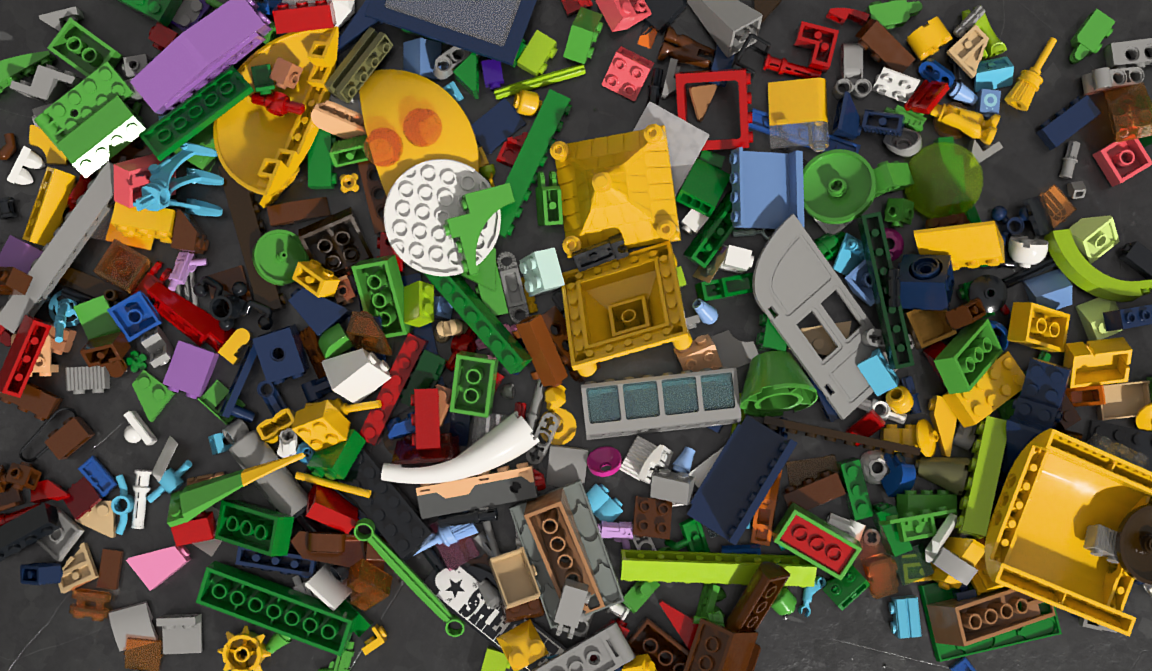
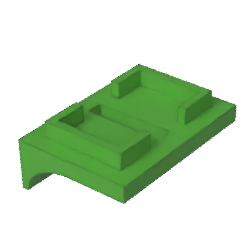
(214, 397)

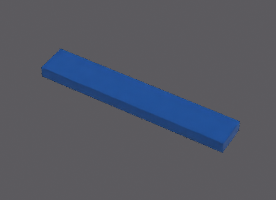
(761, 124)

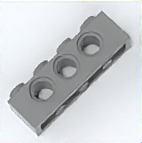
(1116, 56)

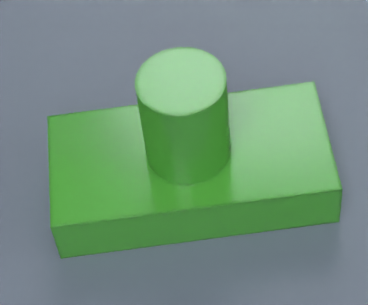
(639, 593)

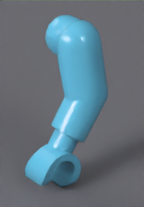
(808, 593)

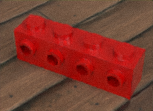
(23, 355)

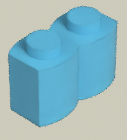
(602, 505)

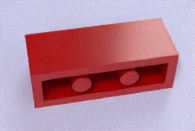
(304, 16)
(426, 419)

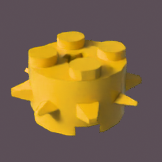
(247, 640)

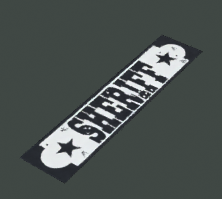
(461, 595)

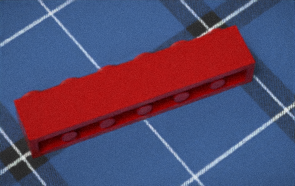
(391, 390)

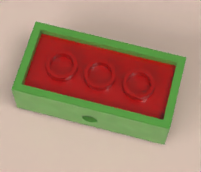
(816, 541)

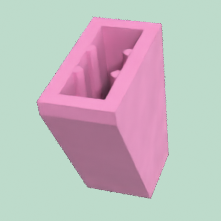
(159, 565)

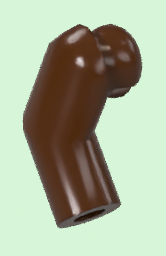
(9, 148)

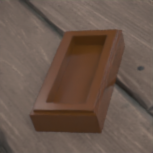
(110, 568)

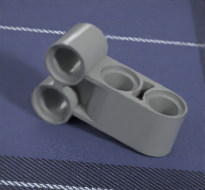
(450, 62)
(852, 72)
(1102, 79)

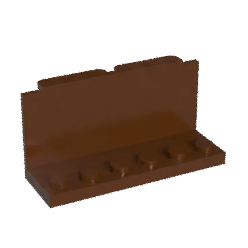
(722, 649)

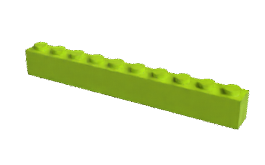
(709, 567)

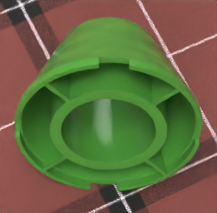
(776, 385)

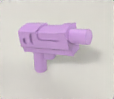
(183, 265)
(619, 531)

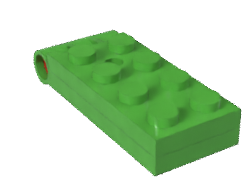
(86, 99)

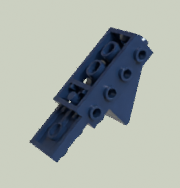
(1036, 407)

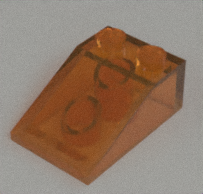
(1129, 112)

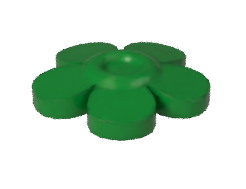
(137, 361)

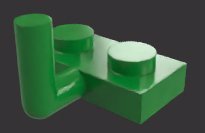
(693, 537)

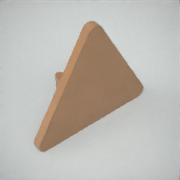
(701, 98)

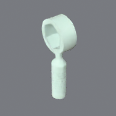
(749, 232)

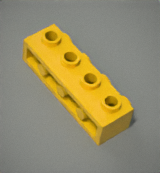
(49, 206)

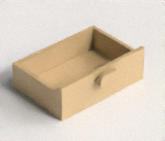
(1123, 400)
(515, 578)

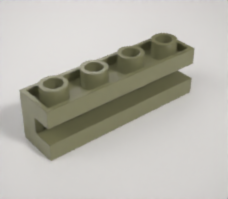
(358, 65)

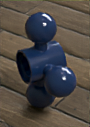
(1000, 214)

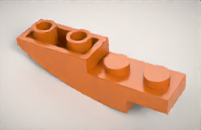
(765, 515)

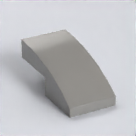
(954, 566)

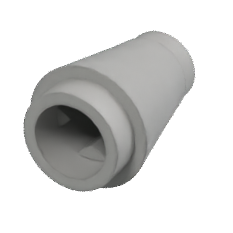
(490, 594)

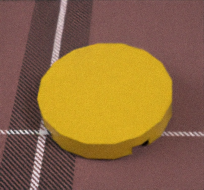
(566, 428)

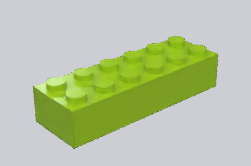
(983, 478)

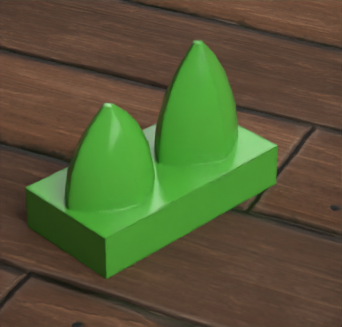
(710, 595)

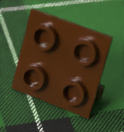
(652, 518)

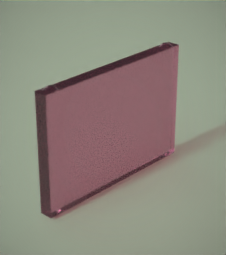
(458, 552)

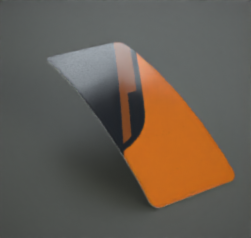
(647, 36)

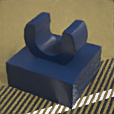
(964, 592)

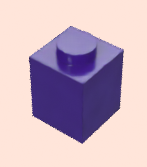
(492, 73)

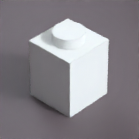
(693, 222)

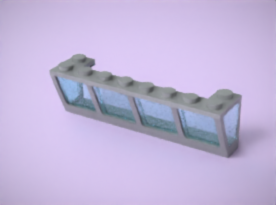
(661, 403)

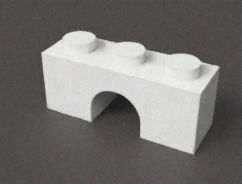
(737, 260)

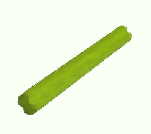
(540, 81)

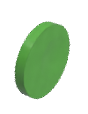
(277, 256)

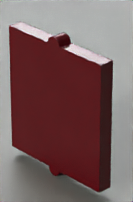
(82, 498)

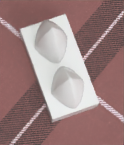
(28, 159)

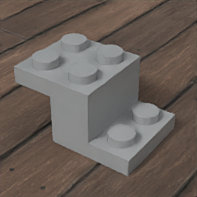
(47, 85)

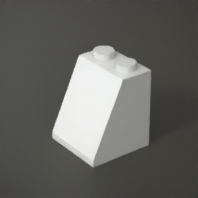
(356, 374)

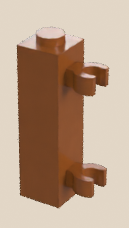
(542, 350)

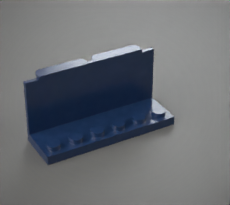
(740, 479)

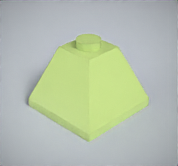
(1094, 236)
(1092, 317)

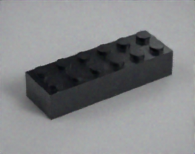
(388, 507)

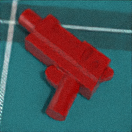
(78, 191)

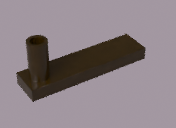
(92, 286)

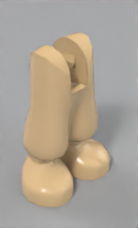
(445, 329)

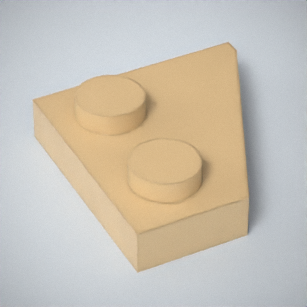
(969, 50)
(100, 518)
(78, 569)

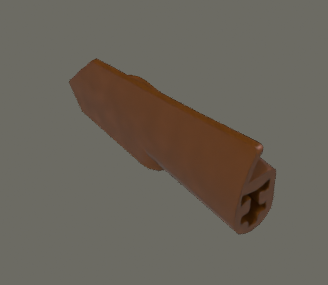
(336, 548)

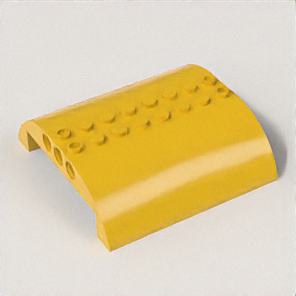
(1043, 520)

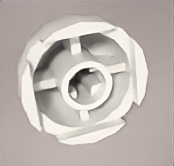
(1027, 251)

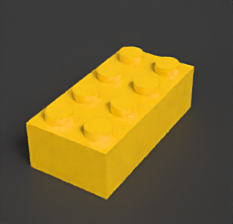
(993, 389)

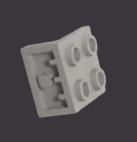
(181, 633)

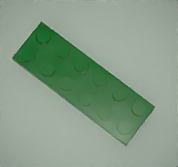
(196, 113)

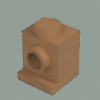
(347, 298)

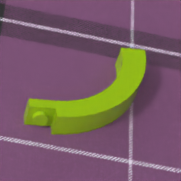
(1084, 275)

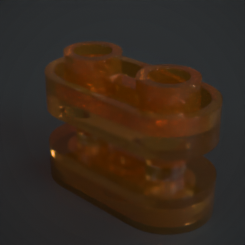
(81, 610)

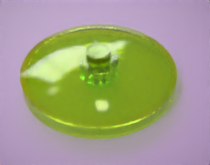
(945, 180)

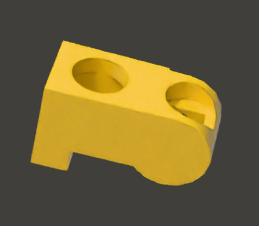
(235, 344)

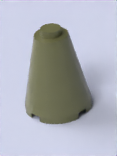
(944, 471)

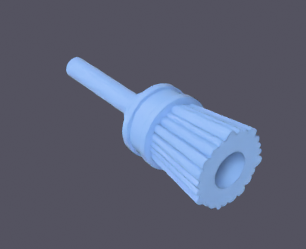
(451, 534)

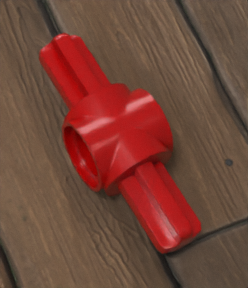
(278, 103)
(464, 342)

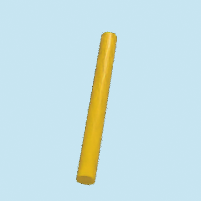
(333, 484)

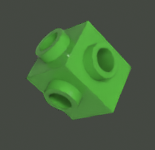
(899, 212)

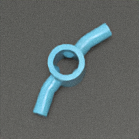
(170, 481)
(116, 507)

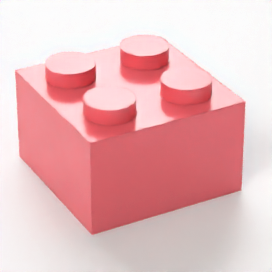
(1122, 160)

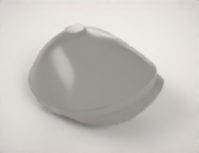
(906, 145)

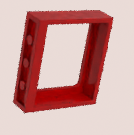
(745, 98)

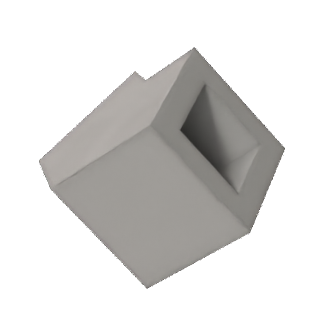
(1076, 189)

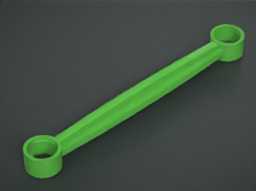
(409, 577)

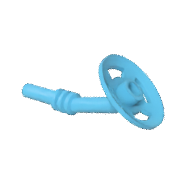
(65, 310)

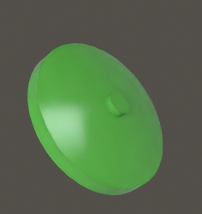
(838, 186)

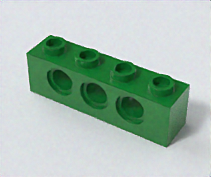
(711, 235)

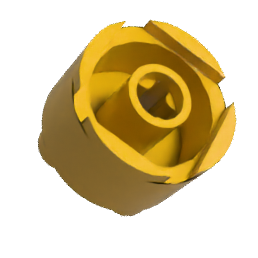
(928, 38)

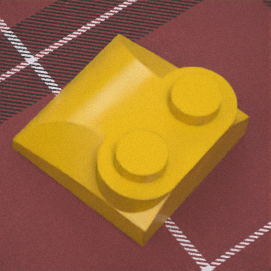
(522, 645)

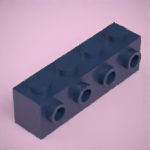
(287, 565)

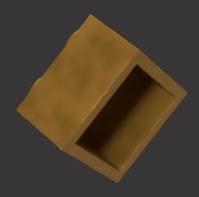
(927, 326)

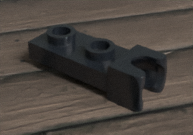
(601, 253)

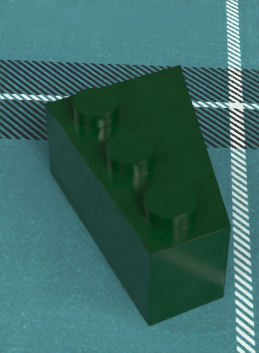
(425, 376)

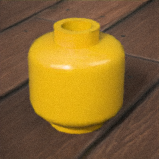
(527, 103)
(899, 400)

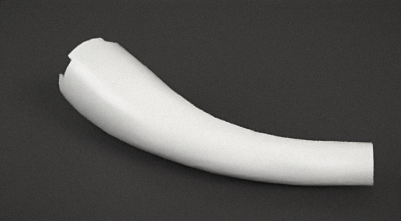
(494, 449)

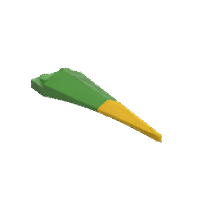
(201, 495)

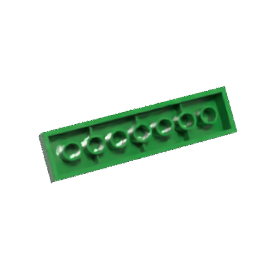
(276, 608)

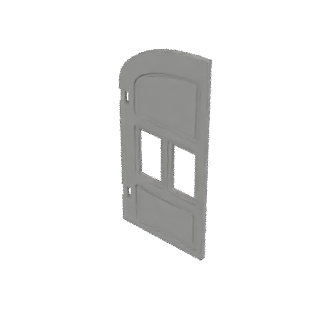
(793, 282)

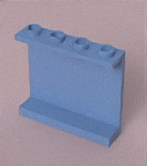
(766, 188)

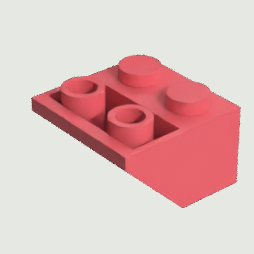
(623, 13)

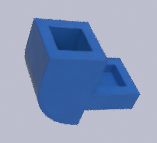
(901, 475)

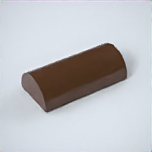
(757, 597)
(659, 645)

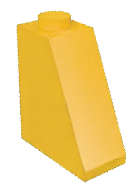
(966, 549)

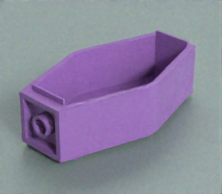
(201, 54)

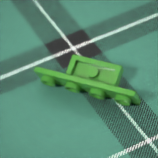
(914, 526)

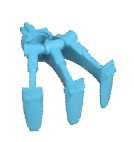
(158, 192)

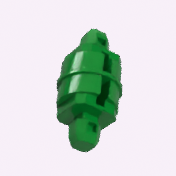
(830, 244)

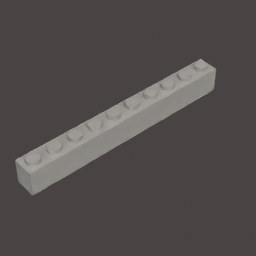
(62, 249)

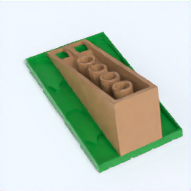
(985, 621)

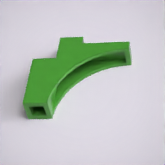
(467, 228)

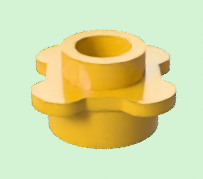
(344, 183)

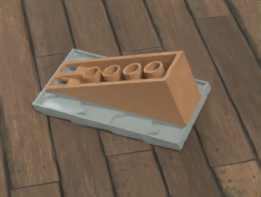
(566, 543)

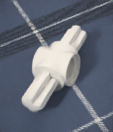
(887, 413)

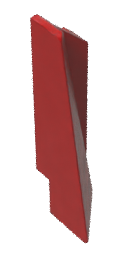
(188, 318)

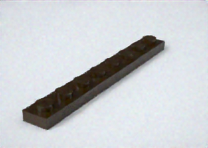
(849, 438)

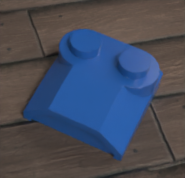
(135, 315)
(400, 428)

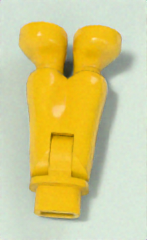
(967, 121)

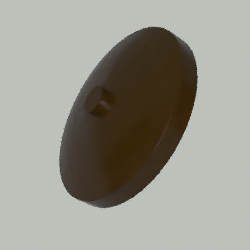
(1135, 544)

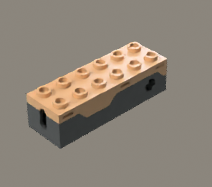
(480, 490)

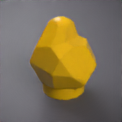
(555, 397)

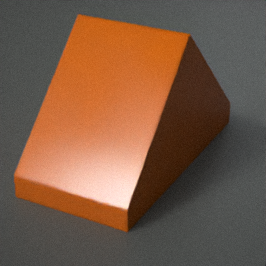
(1086, 395)

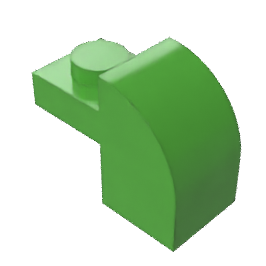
(334, 341)

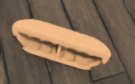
(338, 120)

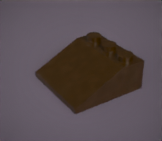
(336, 242)

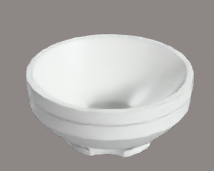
(867, 460)

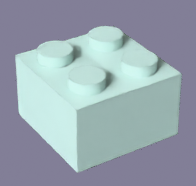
(541, 272)

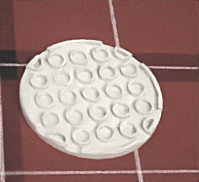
(418, 210)

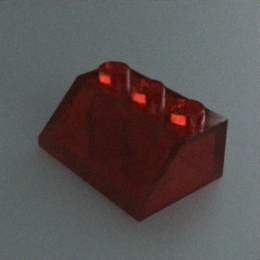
(408, 454)

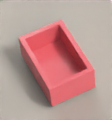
(131, 177)

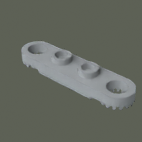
(512, 287)

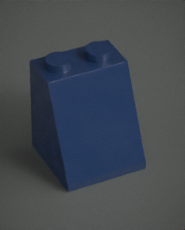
(318, 312)

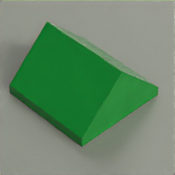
(468, 74)

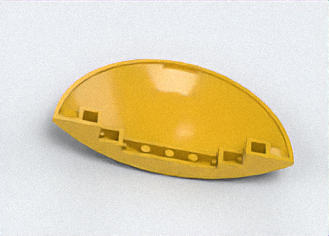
(387, 101)
(268, 148)

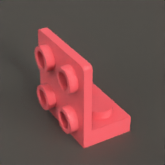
(627, 73)

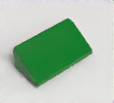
(362, 622)

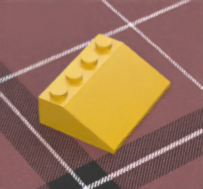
(966, 243)

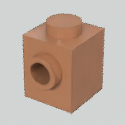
(285, 74)

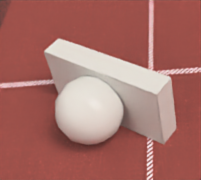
(138, 429)

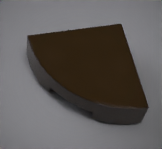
(390, 445)

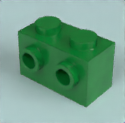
(846, 590)

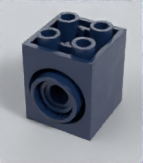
(926, 281)
(277, 366)

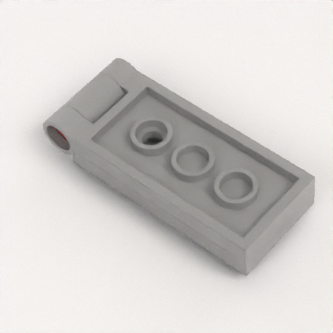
(608, 646)

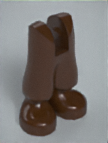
(686, 50)

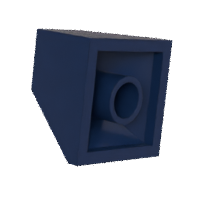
(846, 119)

